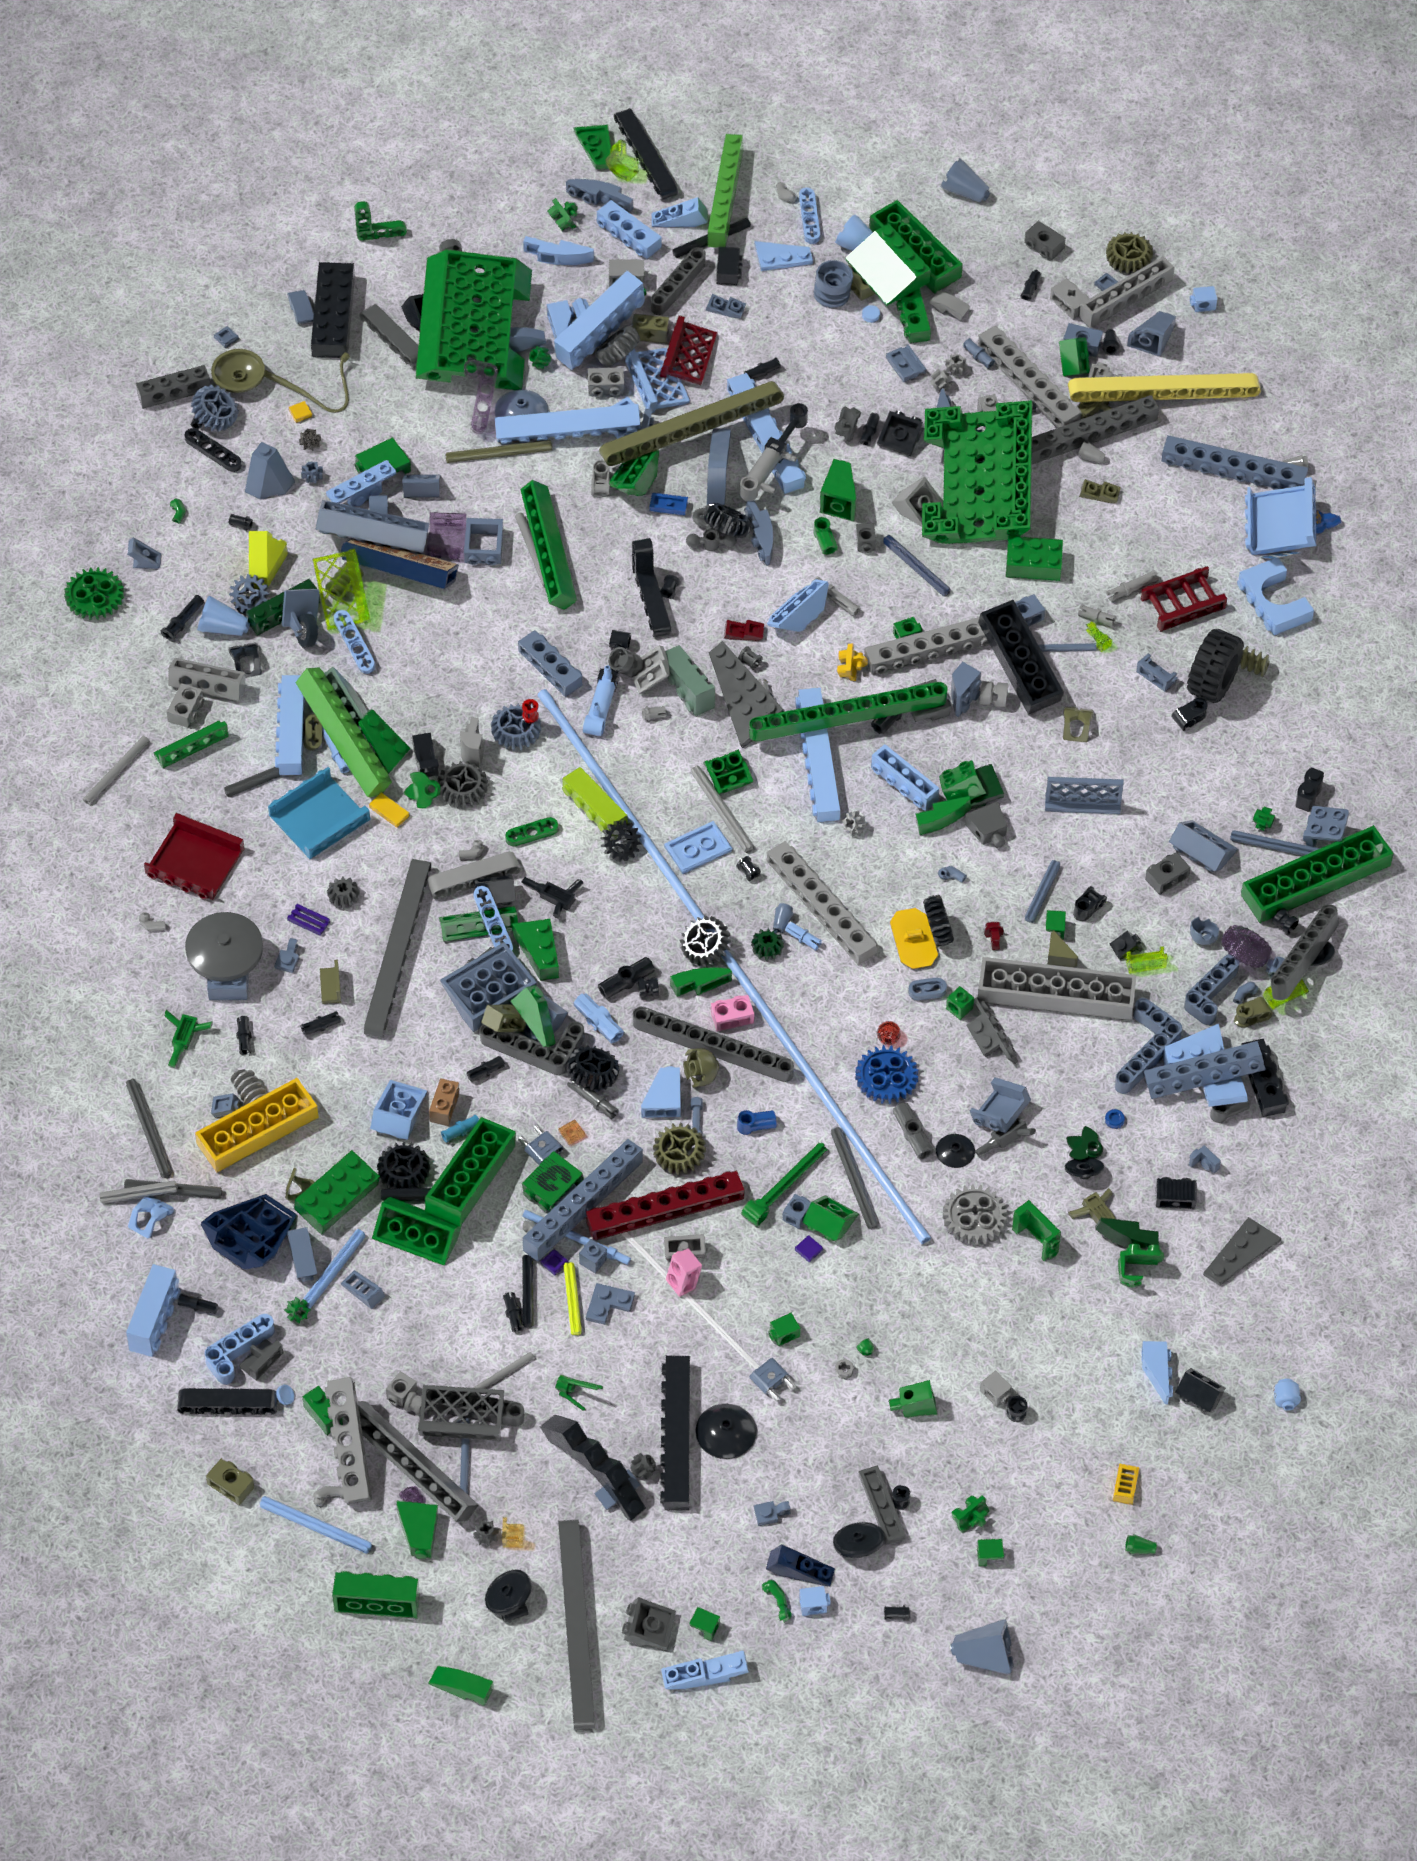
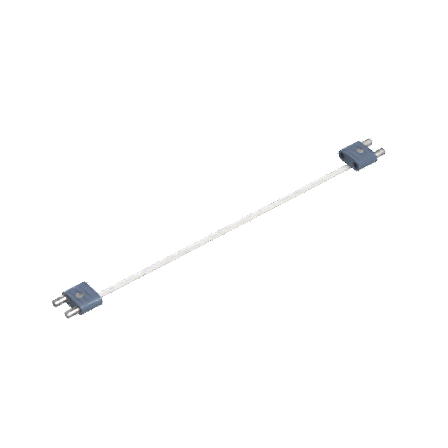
(765, 1377)

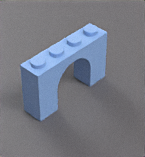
(1276, 617)

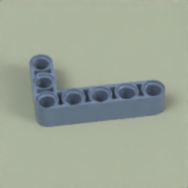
(718, 465)
(1151, 1048)

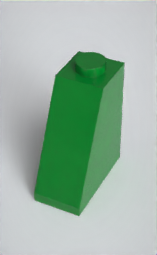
(419, 1527)

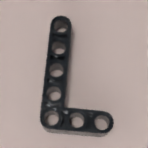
(649, 589)

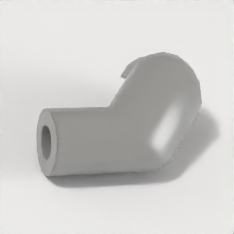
(784, 194)
(149, 924)
(325, 1491)

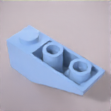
(685, 214)
(1155, 1365)

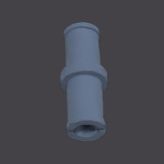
(978, 353)

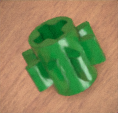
(540, 357)
(1263, 818)
(293, 1306)

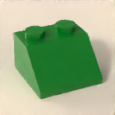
(829, 1218)

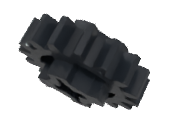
(618, 834)

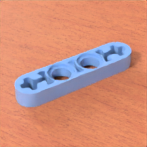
(809, 216)
(353, 642)
(495, 920)

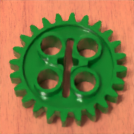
(94, 593)

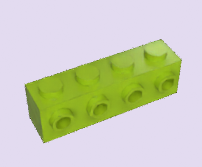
(592, 799)

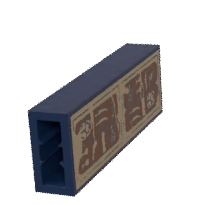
(404, 563)

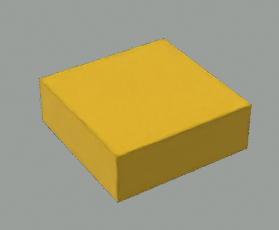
(300, 411)

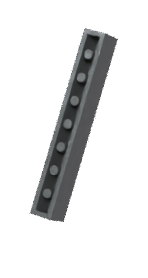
(415, 1464)

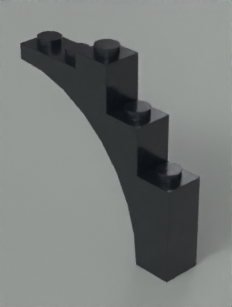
(590, 1453)

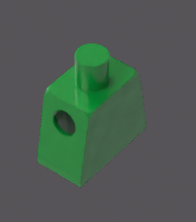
(915, 1400)

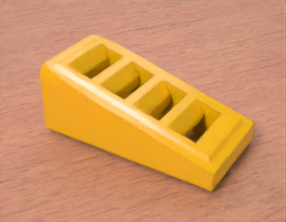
(1124, 1497)

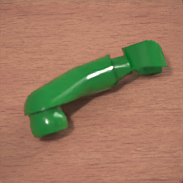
(771, 1586)

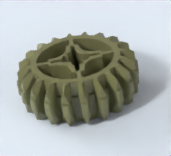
(1129, 252)
(668, 1158)

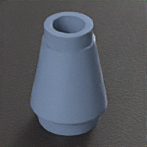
(782, 916)

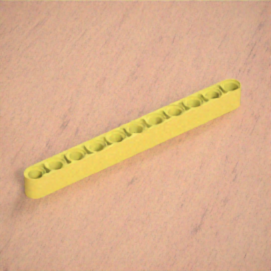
(1164, 387)

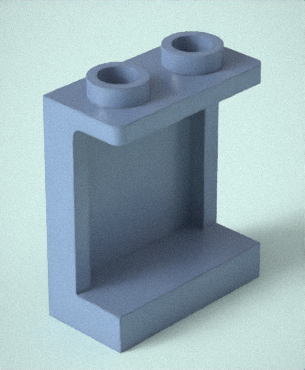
(1002, 1105)

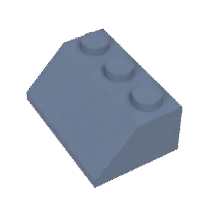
(1202, 845)

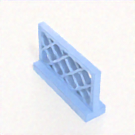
(643, 381)

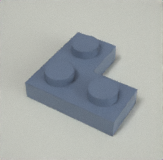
(608, 1297)

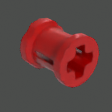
(526, 707)

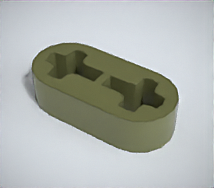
(308, 732)

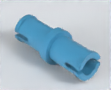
(459, 1128)

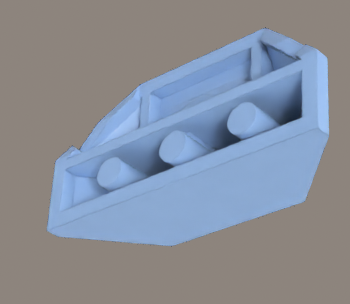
(801, 607)

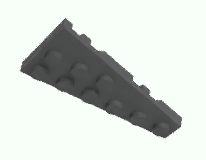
(741, 691)

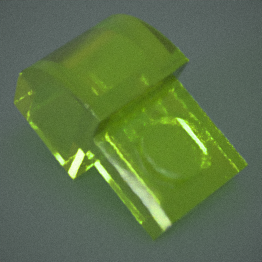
(620, 163)

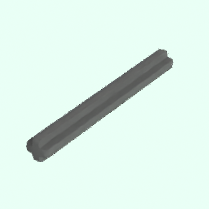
(183, 1189)

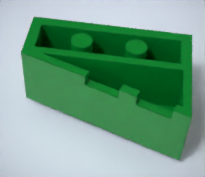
(539, 947)

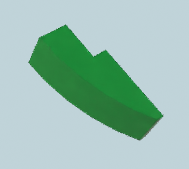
(942, 815)
(699, 980)
(462, 1684)

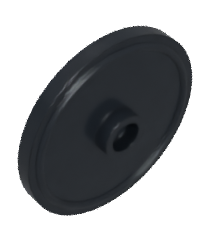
(858, 1540)
(508, 1592)

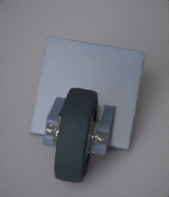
(301, 613)

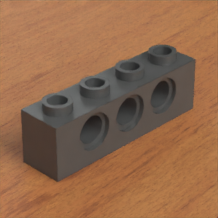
(172, 386)

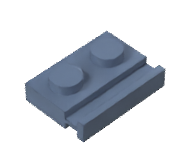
(905, 363)

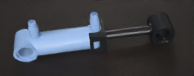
(606, 686)

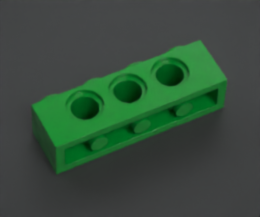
(914, 317)

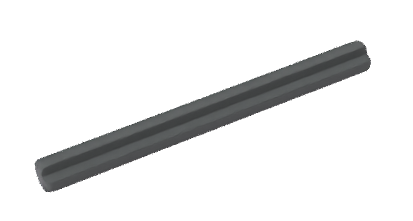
(148, 1128)
(854, 1178)

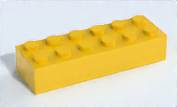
(256, 1125)

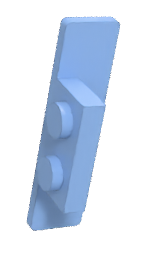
(362, 486)

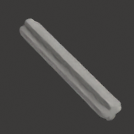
(138, 1192)

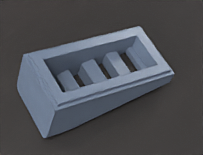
(372, 1297)

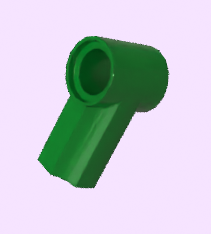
(824, 536)

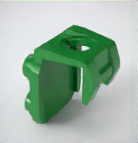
(1136, 1255)

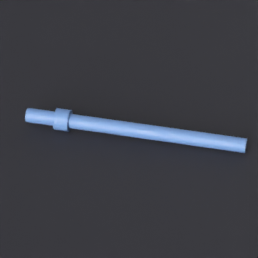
(612, 1253)

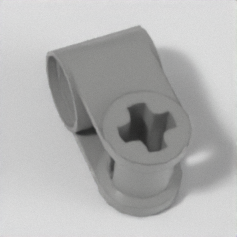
(600, 478)

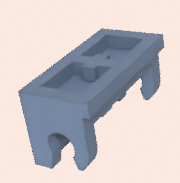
(1155, 673)

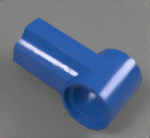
(755, 1121)

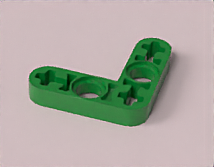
(365, 230)

